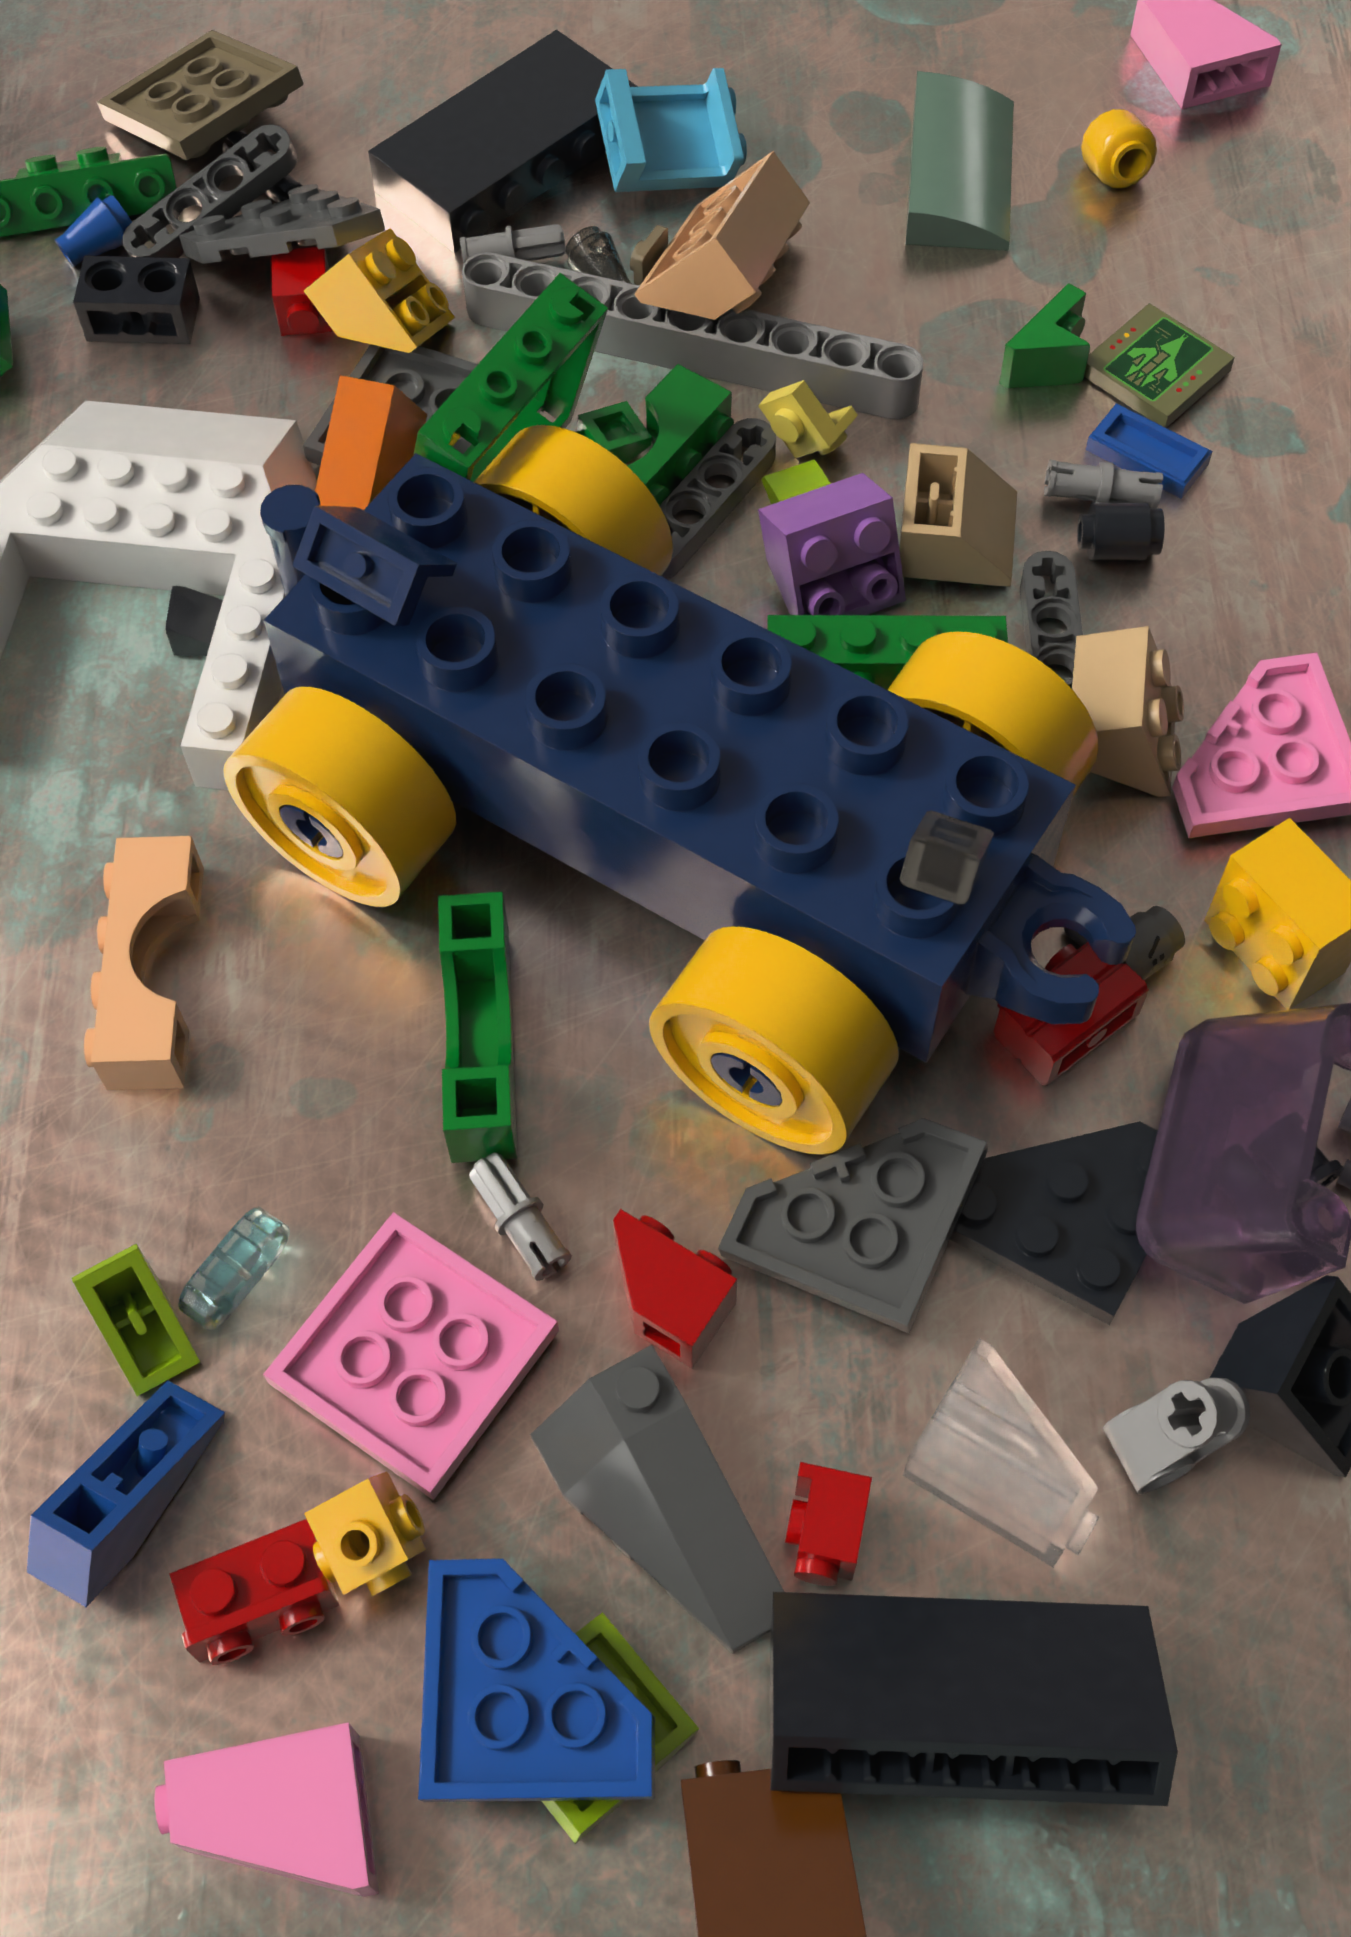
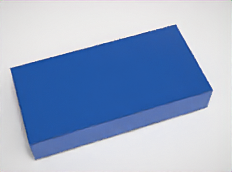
(1146, 446)

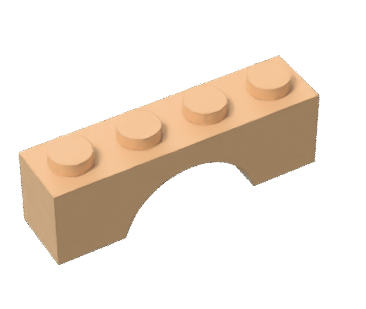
(151, 894)

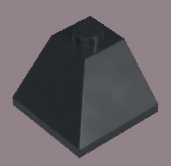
(1298, 1372)

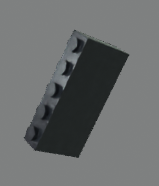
(495, 142)
(968, 1699)

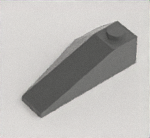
(649, 1481)

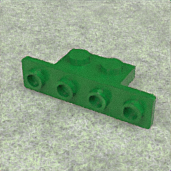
(58, 193)

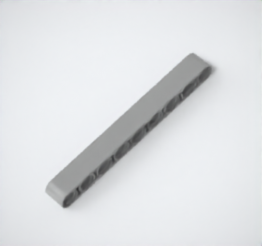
(735, 348)

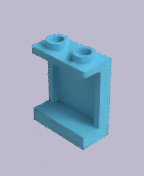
(669, 133)

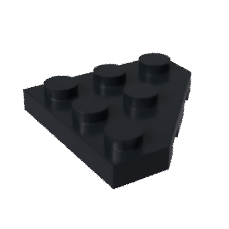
(1065, 1215)

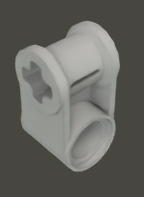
(1177, 1430)

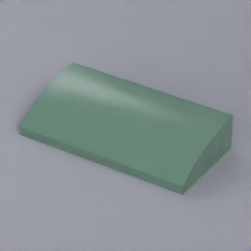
(960, 165)

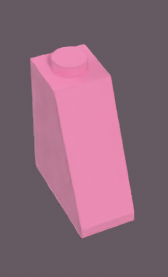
(1203, 49)
(277, 1808)

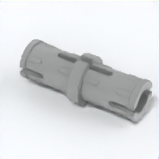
(1102, 483)

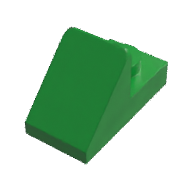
(1049, 345)

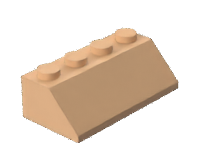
(728, 244)

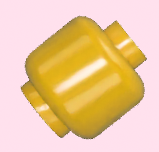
(1119, 148)

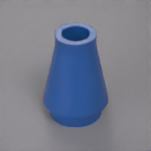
(94, 231)

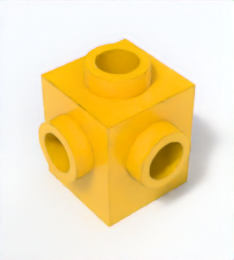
(367, 1535)

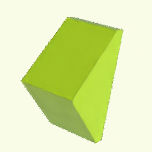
(136, 1319)

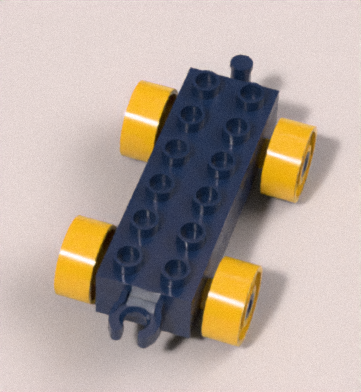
(683, 771)

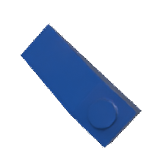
(119, 1493)

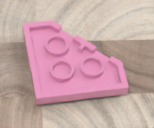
(1270, 754)

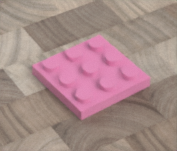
(412, 1354)

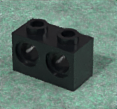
(137, 299)

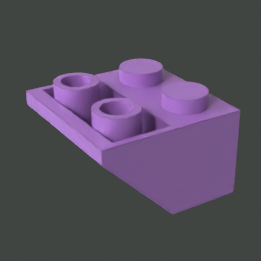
(835, 549)

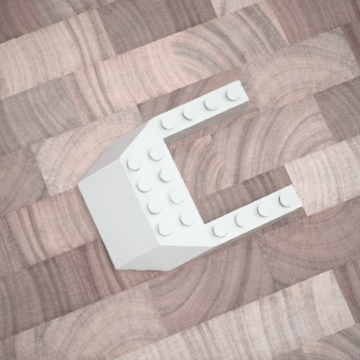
(157, 507)

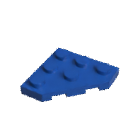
(521, 1700)

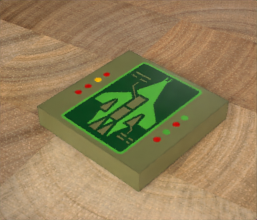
(1157, 365)

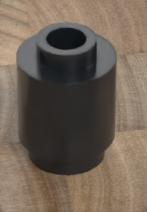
(1121, 531)

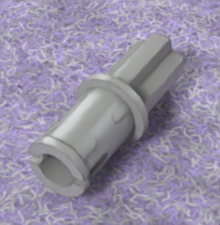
(522, 244)
(519, 1216)

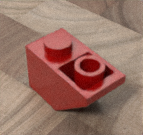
(671, 1292)

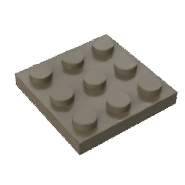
(201, 94)

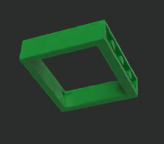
(528, 371)

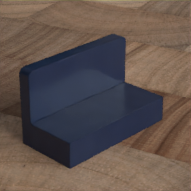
(368, 561)

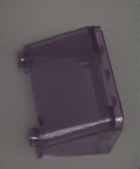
(1238, 1150)

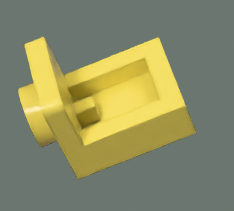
(803, 422)

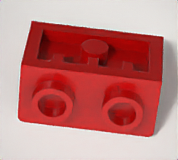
(252, 1593)

